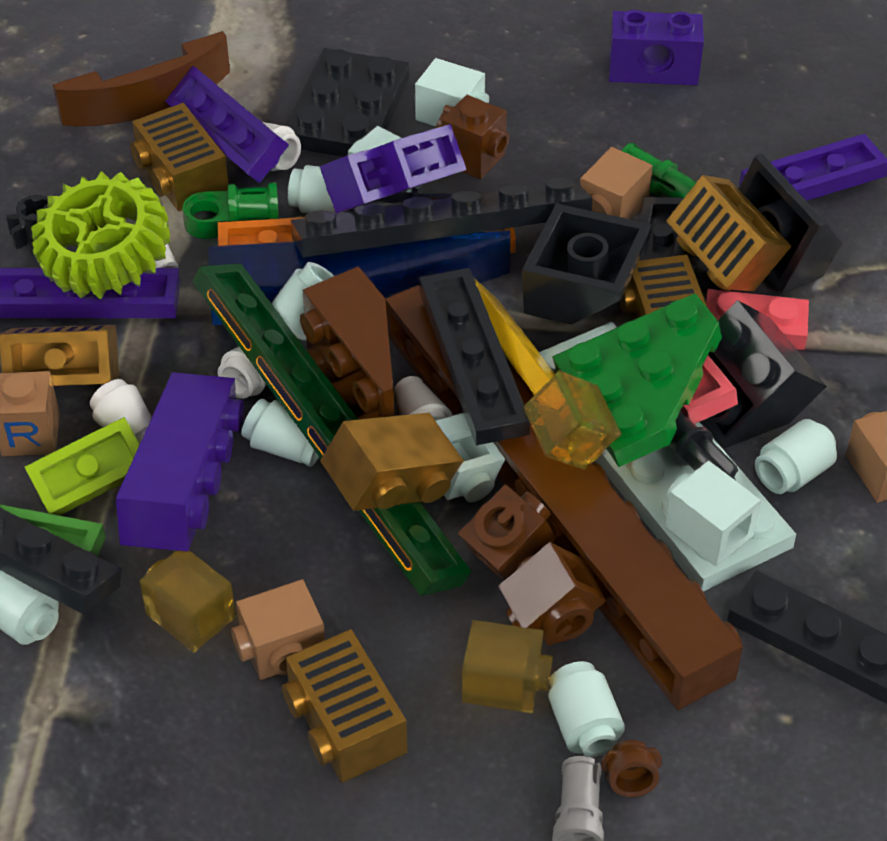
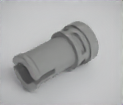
(579, 810)

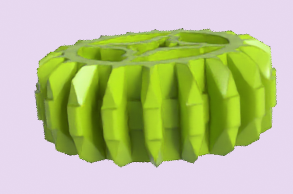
(107, 247)

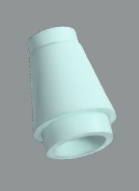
(274, 432)

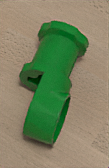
(230, 206)

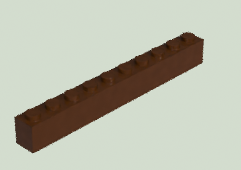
(645, 593)

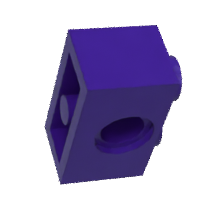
(656, 47)

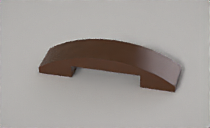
(140, 93)

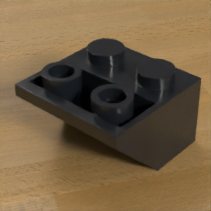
(767, 374)

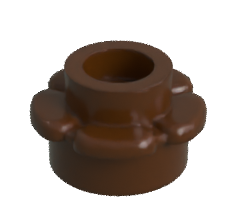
(632, 768)

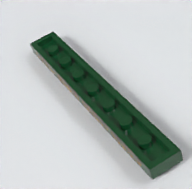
(318, 412)

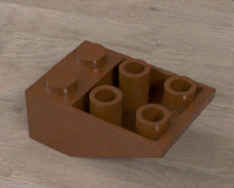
(350, 341)

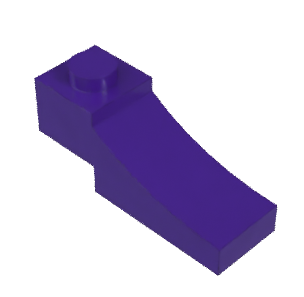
(392, 168)

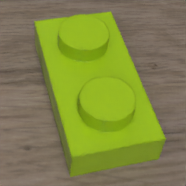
(84, 467)

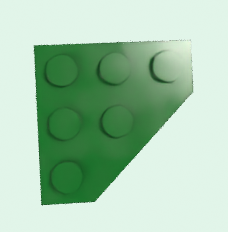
(647, 372)

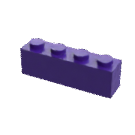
(179, 462)

